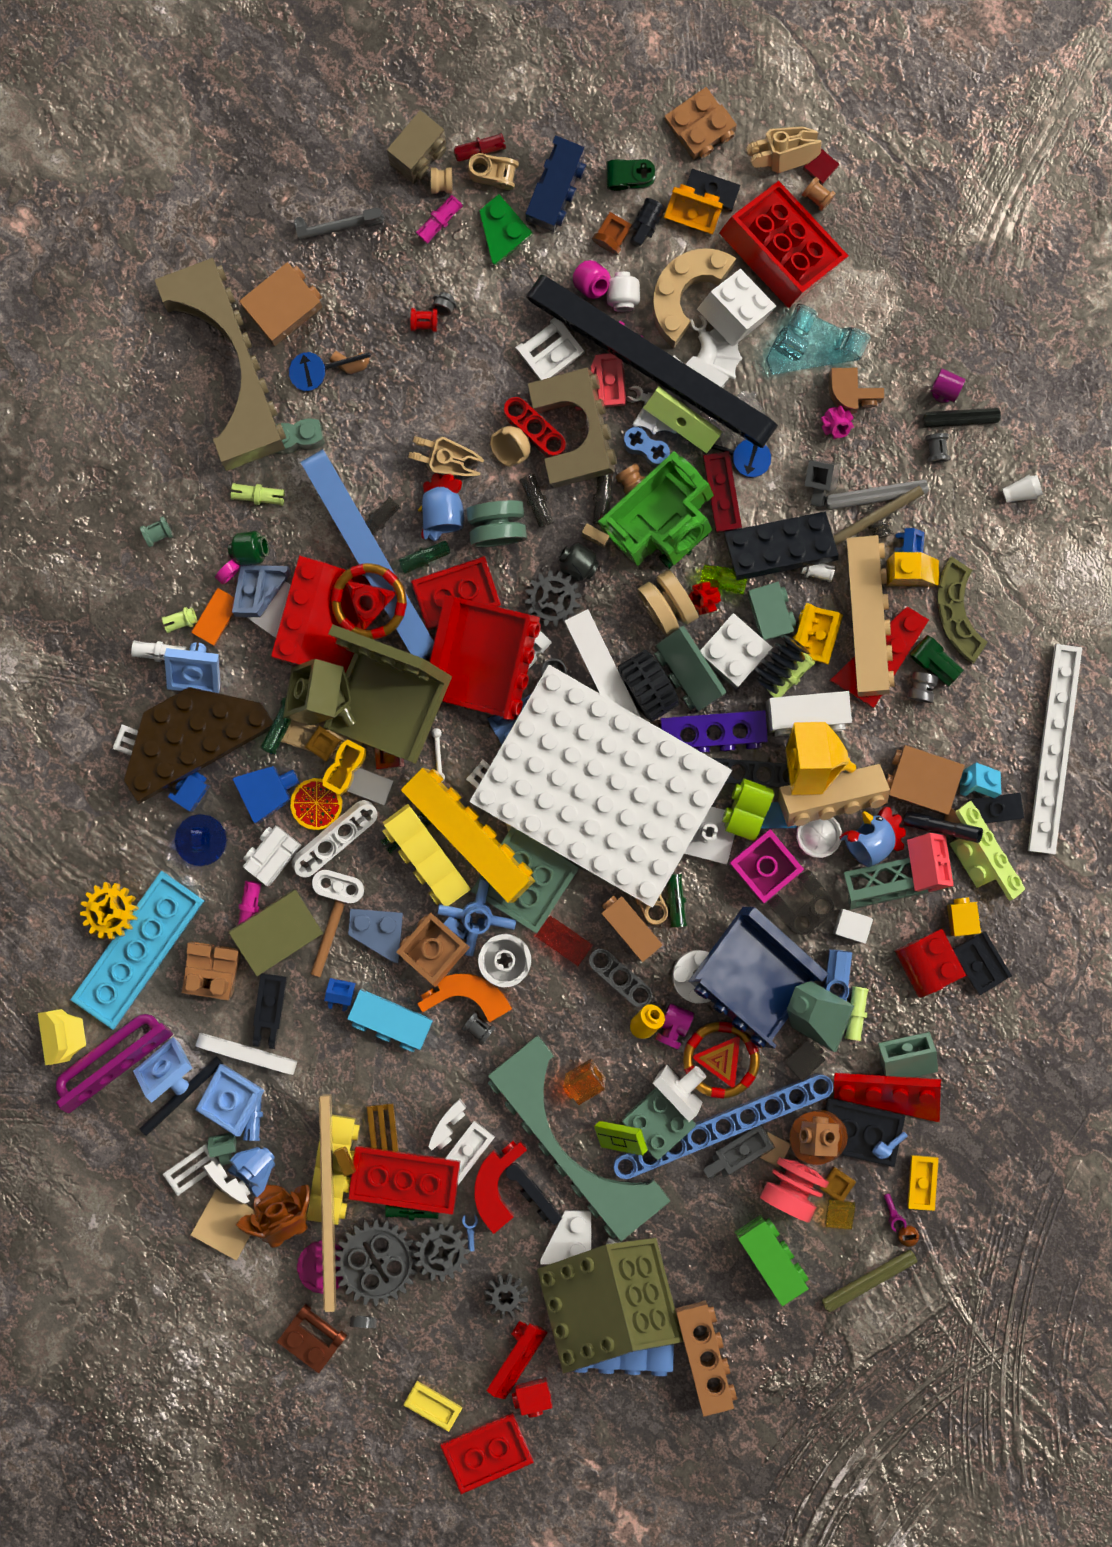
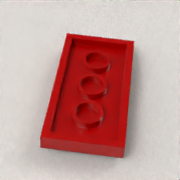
(404, 1180)

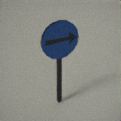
(309, 371)
(748, 458)

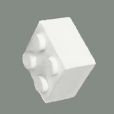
(736, 307)
(735, 651)

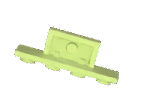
(985, 859)

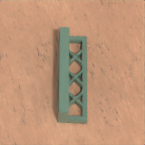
(881, 892)

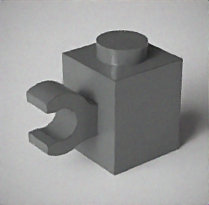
(821, 476)

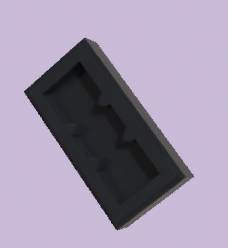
(714, 185)
(1001, 808)

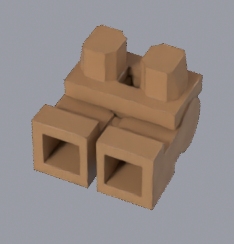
(199, 973)

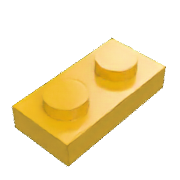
(922, 1182)

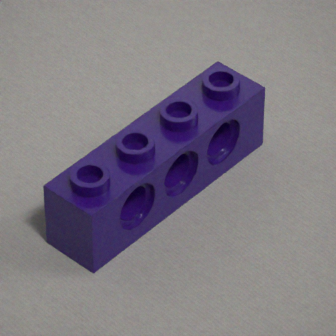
(753, 722)

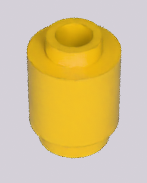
(647, 1021)

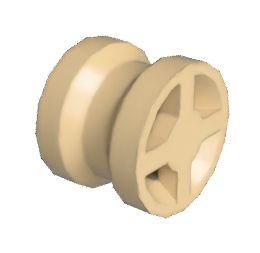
(441, 180)

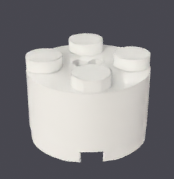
(493, 950)
(683, 971)

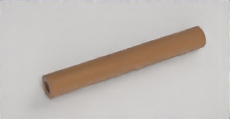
(328, 938)

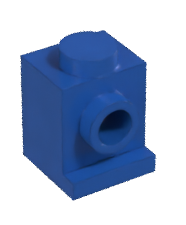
(190, 791)

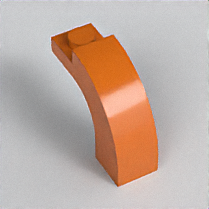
(475, 987)

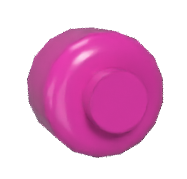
(591, 279)

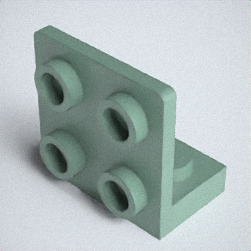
(659, 1122)

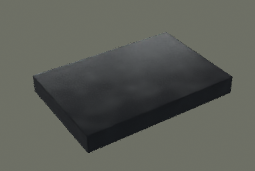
(866, 1129)

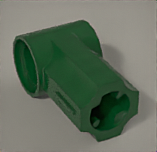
(930, 656)

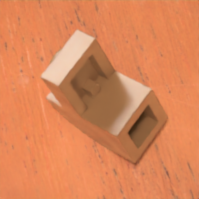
(845, 390)

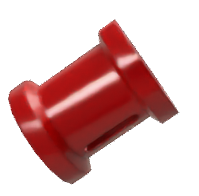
(428, 325)

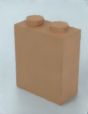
(282, 303)
(924, 779)
(630, 927)

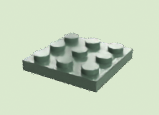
(551, 876)

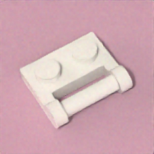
(555, 356)

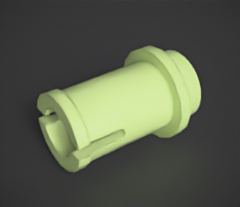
(180, 619)

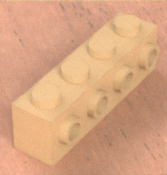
(846, 794)

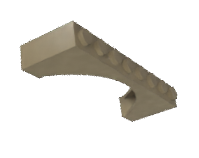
(252, 426)

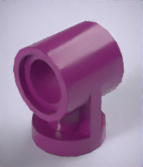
(947, 386)
(676, 1023)

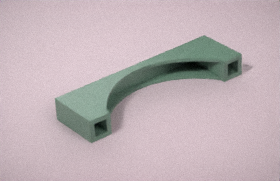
(619, 1203)

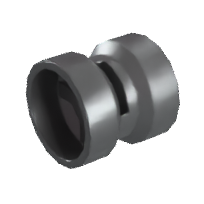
(922, 687)

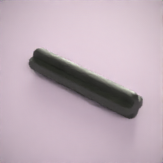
(962, 417)

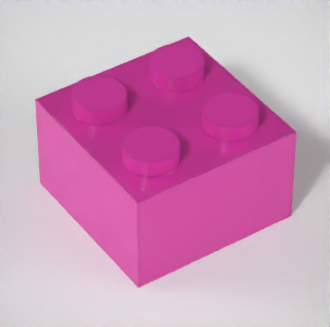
(766, 866)

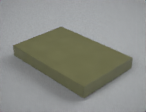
(275, 932)

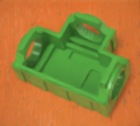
(661, 513)

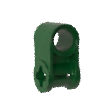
(626, 174)

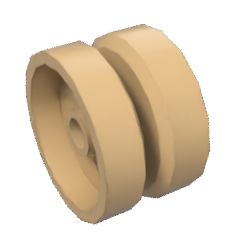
(664, 605)

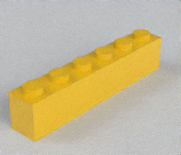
(468, 835)

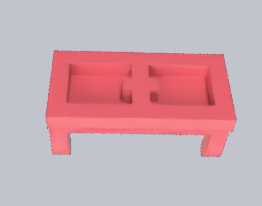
(930, 862)

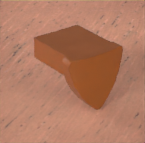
(612, 233)

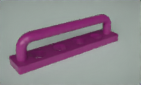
(156, 1036)

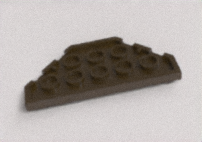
(189, 735)

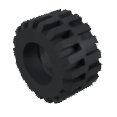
(648, 685)

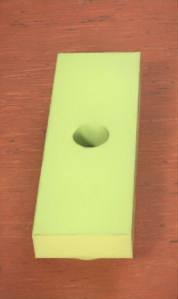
(682, 419)

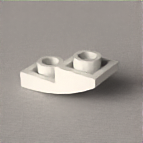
(442, 1132)
(233, 1189)

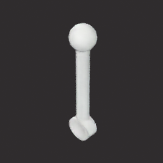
(436, 733)

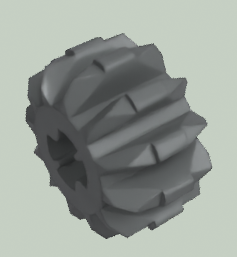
(505, 1305)

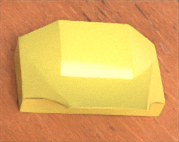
(60, 1036)

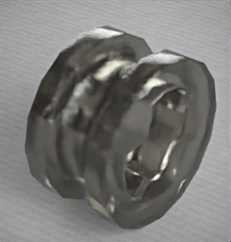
(881, 529)

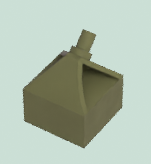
(318, 693)

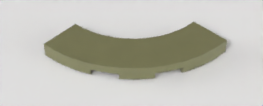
(952, 611)

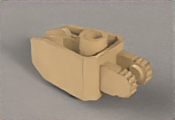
(785, 148)
(442, 456)

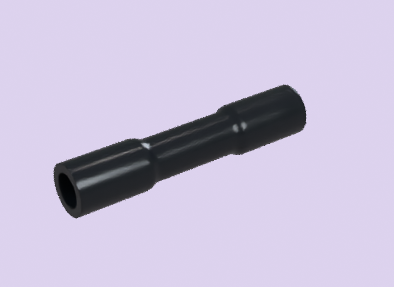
(958, 830)

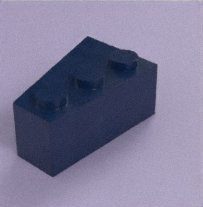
(556, 184)

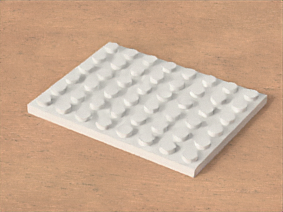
(600, 786)

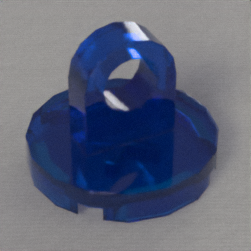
(201, 840)

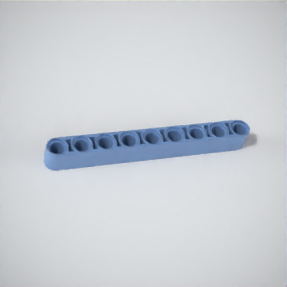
(364, 546)
(736, 1125)

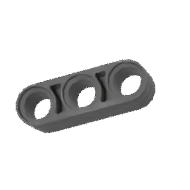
(631, 984)

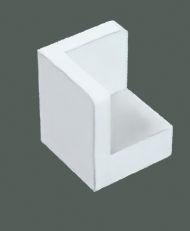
(853, 926)

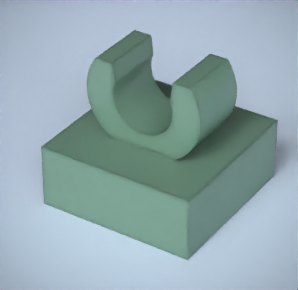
(222, 1146)

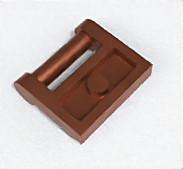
(307, 1345)

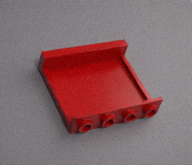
(485, 654)

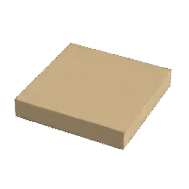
(218, 1225)

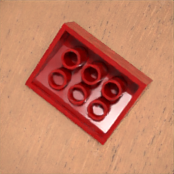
(783, 244)
(309, 616)

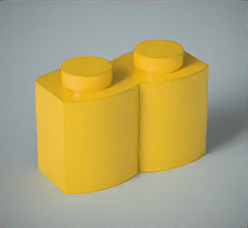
(347, 761)

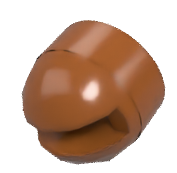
(909, 1230)

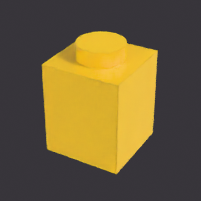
(963, 917)

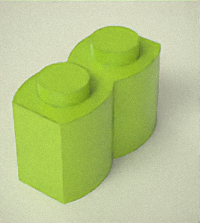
(748, 809)

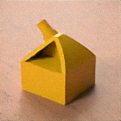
(815, 758)

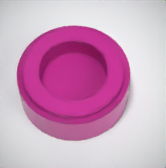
(227, 572)

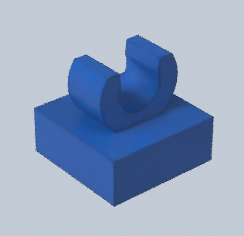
(913, 540)
(339, 992)

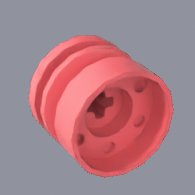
(794, 1189)

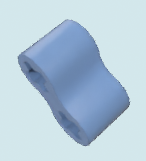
(646, 447)

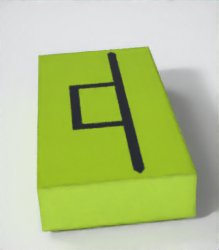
(621, 1138)

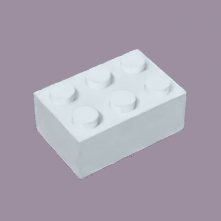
(824, 707)

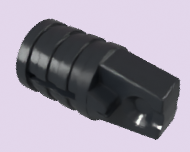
(646, 221)

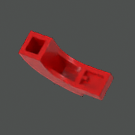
(487, 1197)

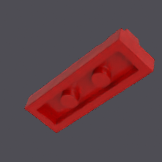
(529, 1339)

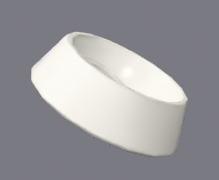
(819, 837)

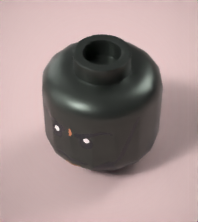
(578, 562)

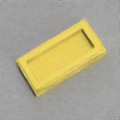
(432, 1406)

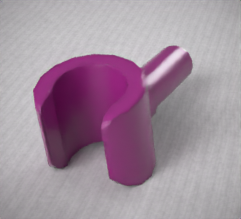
(894, 1216)

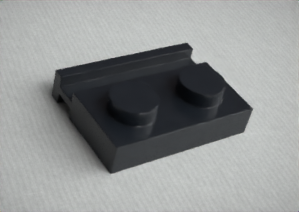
(982, 963)

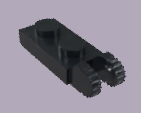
(269, 1007)

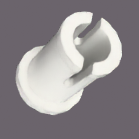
(819, 571)

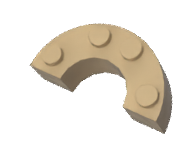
(678, 275)

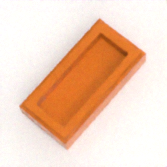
(215, 617)

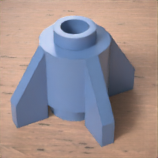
(253, 1168)

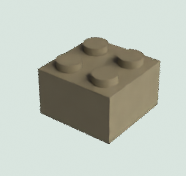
(417, 147)

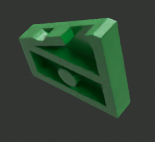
(502, 229)

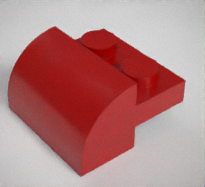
(930, 963)

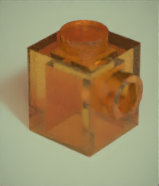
(584, 1082)

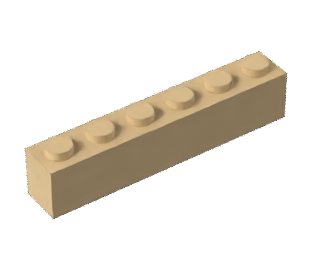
(868, 616)

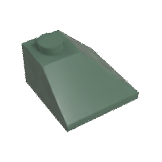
(819, 1014)

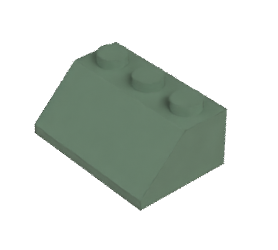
(689, 670)

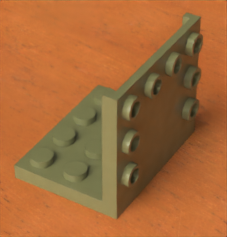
(390, 695)
(609, 1303)

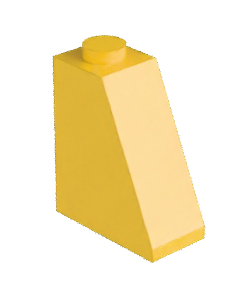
(912, 570)

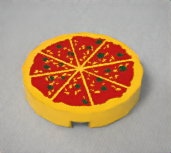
(315, 804)

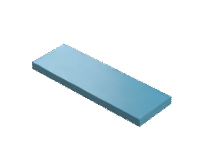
(135, 957)

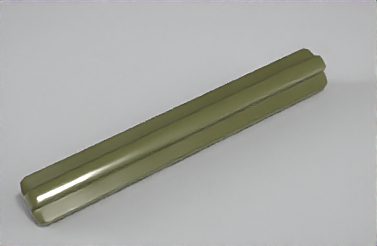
(869, 1280)

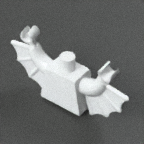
(715, 361)

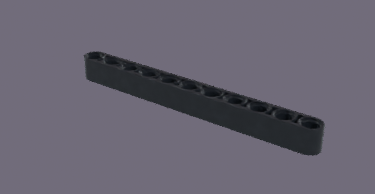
(652, 361)

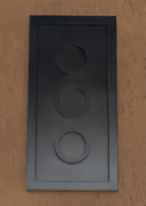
(781, 546)

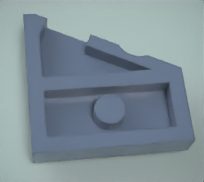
(257, 588)

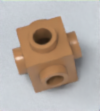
(819, 1137)

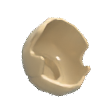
(510, 446)

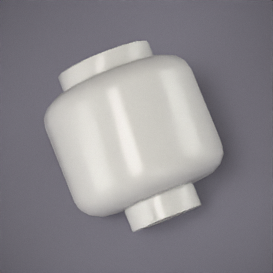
(623, 292)

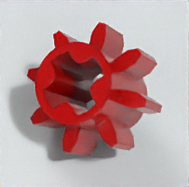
(705, 597)

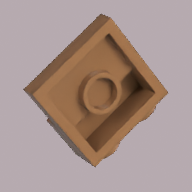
(701, 124)
(432, 949)

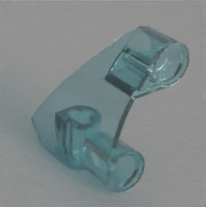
(814, 343)

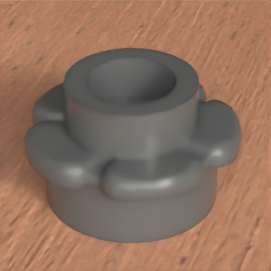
(444, 303)

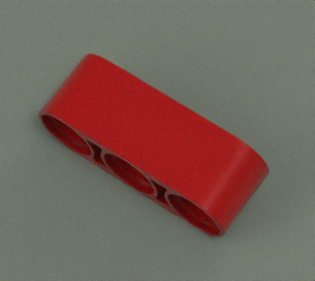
(530, 416)

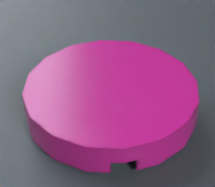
(311, 1267)

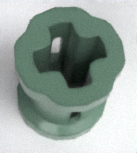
(156, 531)

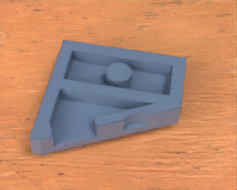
(377, 931)

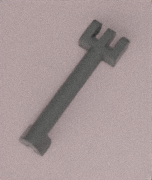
(370, 217)

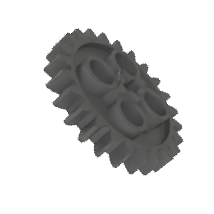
(354, 1274)

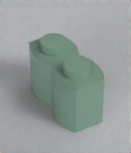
(303, 434)

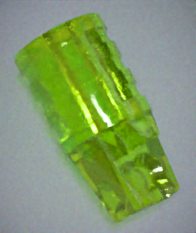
(723, 579)

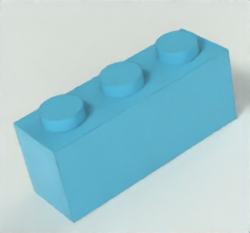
(389, 1020)

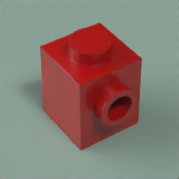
(532, 1397)

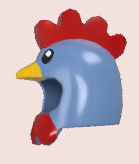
(441, 506)
(875, 837)

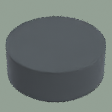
(363, 1322)

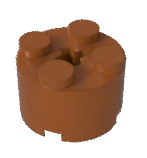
(795, 1139)

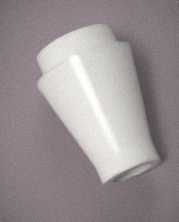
(1024, 489)

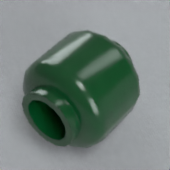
(248, 548)

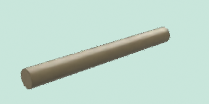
(878, 515)

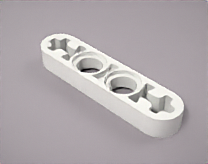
(331, 835)
(246, 1053)

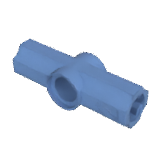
(838, 970)

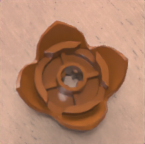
(277, 1214)

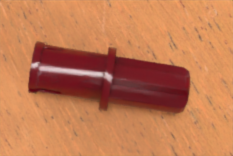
(484, 146)

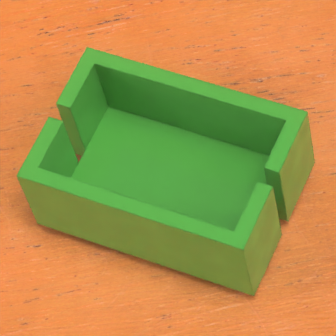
(773, 1259)

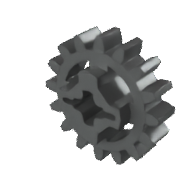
(564, 592)
(430, 1257)

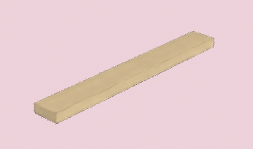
(327, 1202)

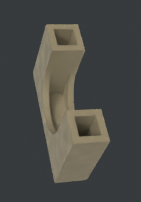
(594, 455)

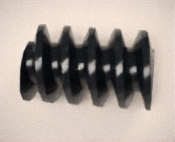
(781, 664)

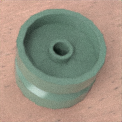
(496, 523)

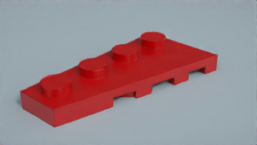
(904, 632)
(896, 1094)

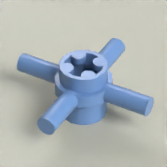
(482, 924)

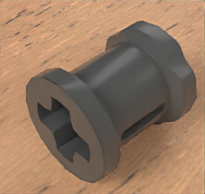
(938, 448)
(478, 1028)

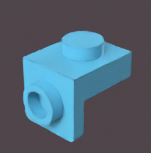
(980, 779)

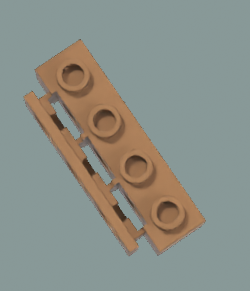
(711, 1399)

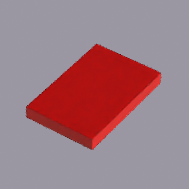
(468, 581)
(486, 1453)

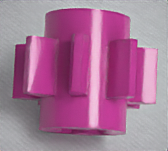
(837, 422)

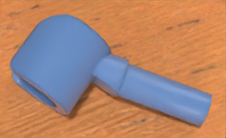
(884, 1151)
(470, 1232)

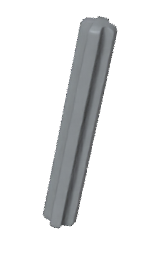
(872, 494)

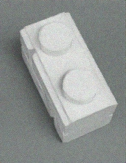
(271, 855)

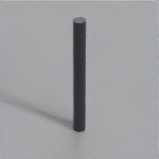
(176, 1100)

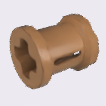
(818, 194)

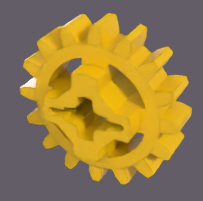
(106, 920)

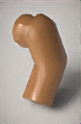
(352, 367)

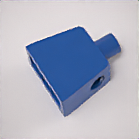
(265, 791)

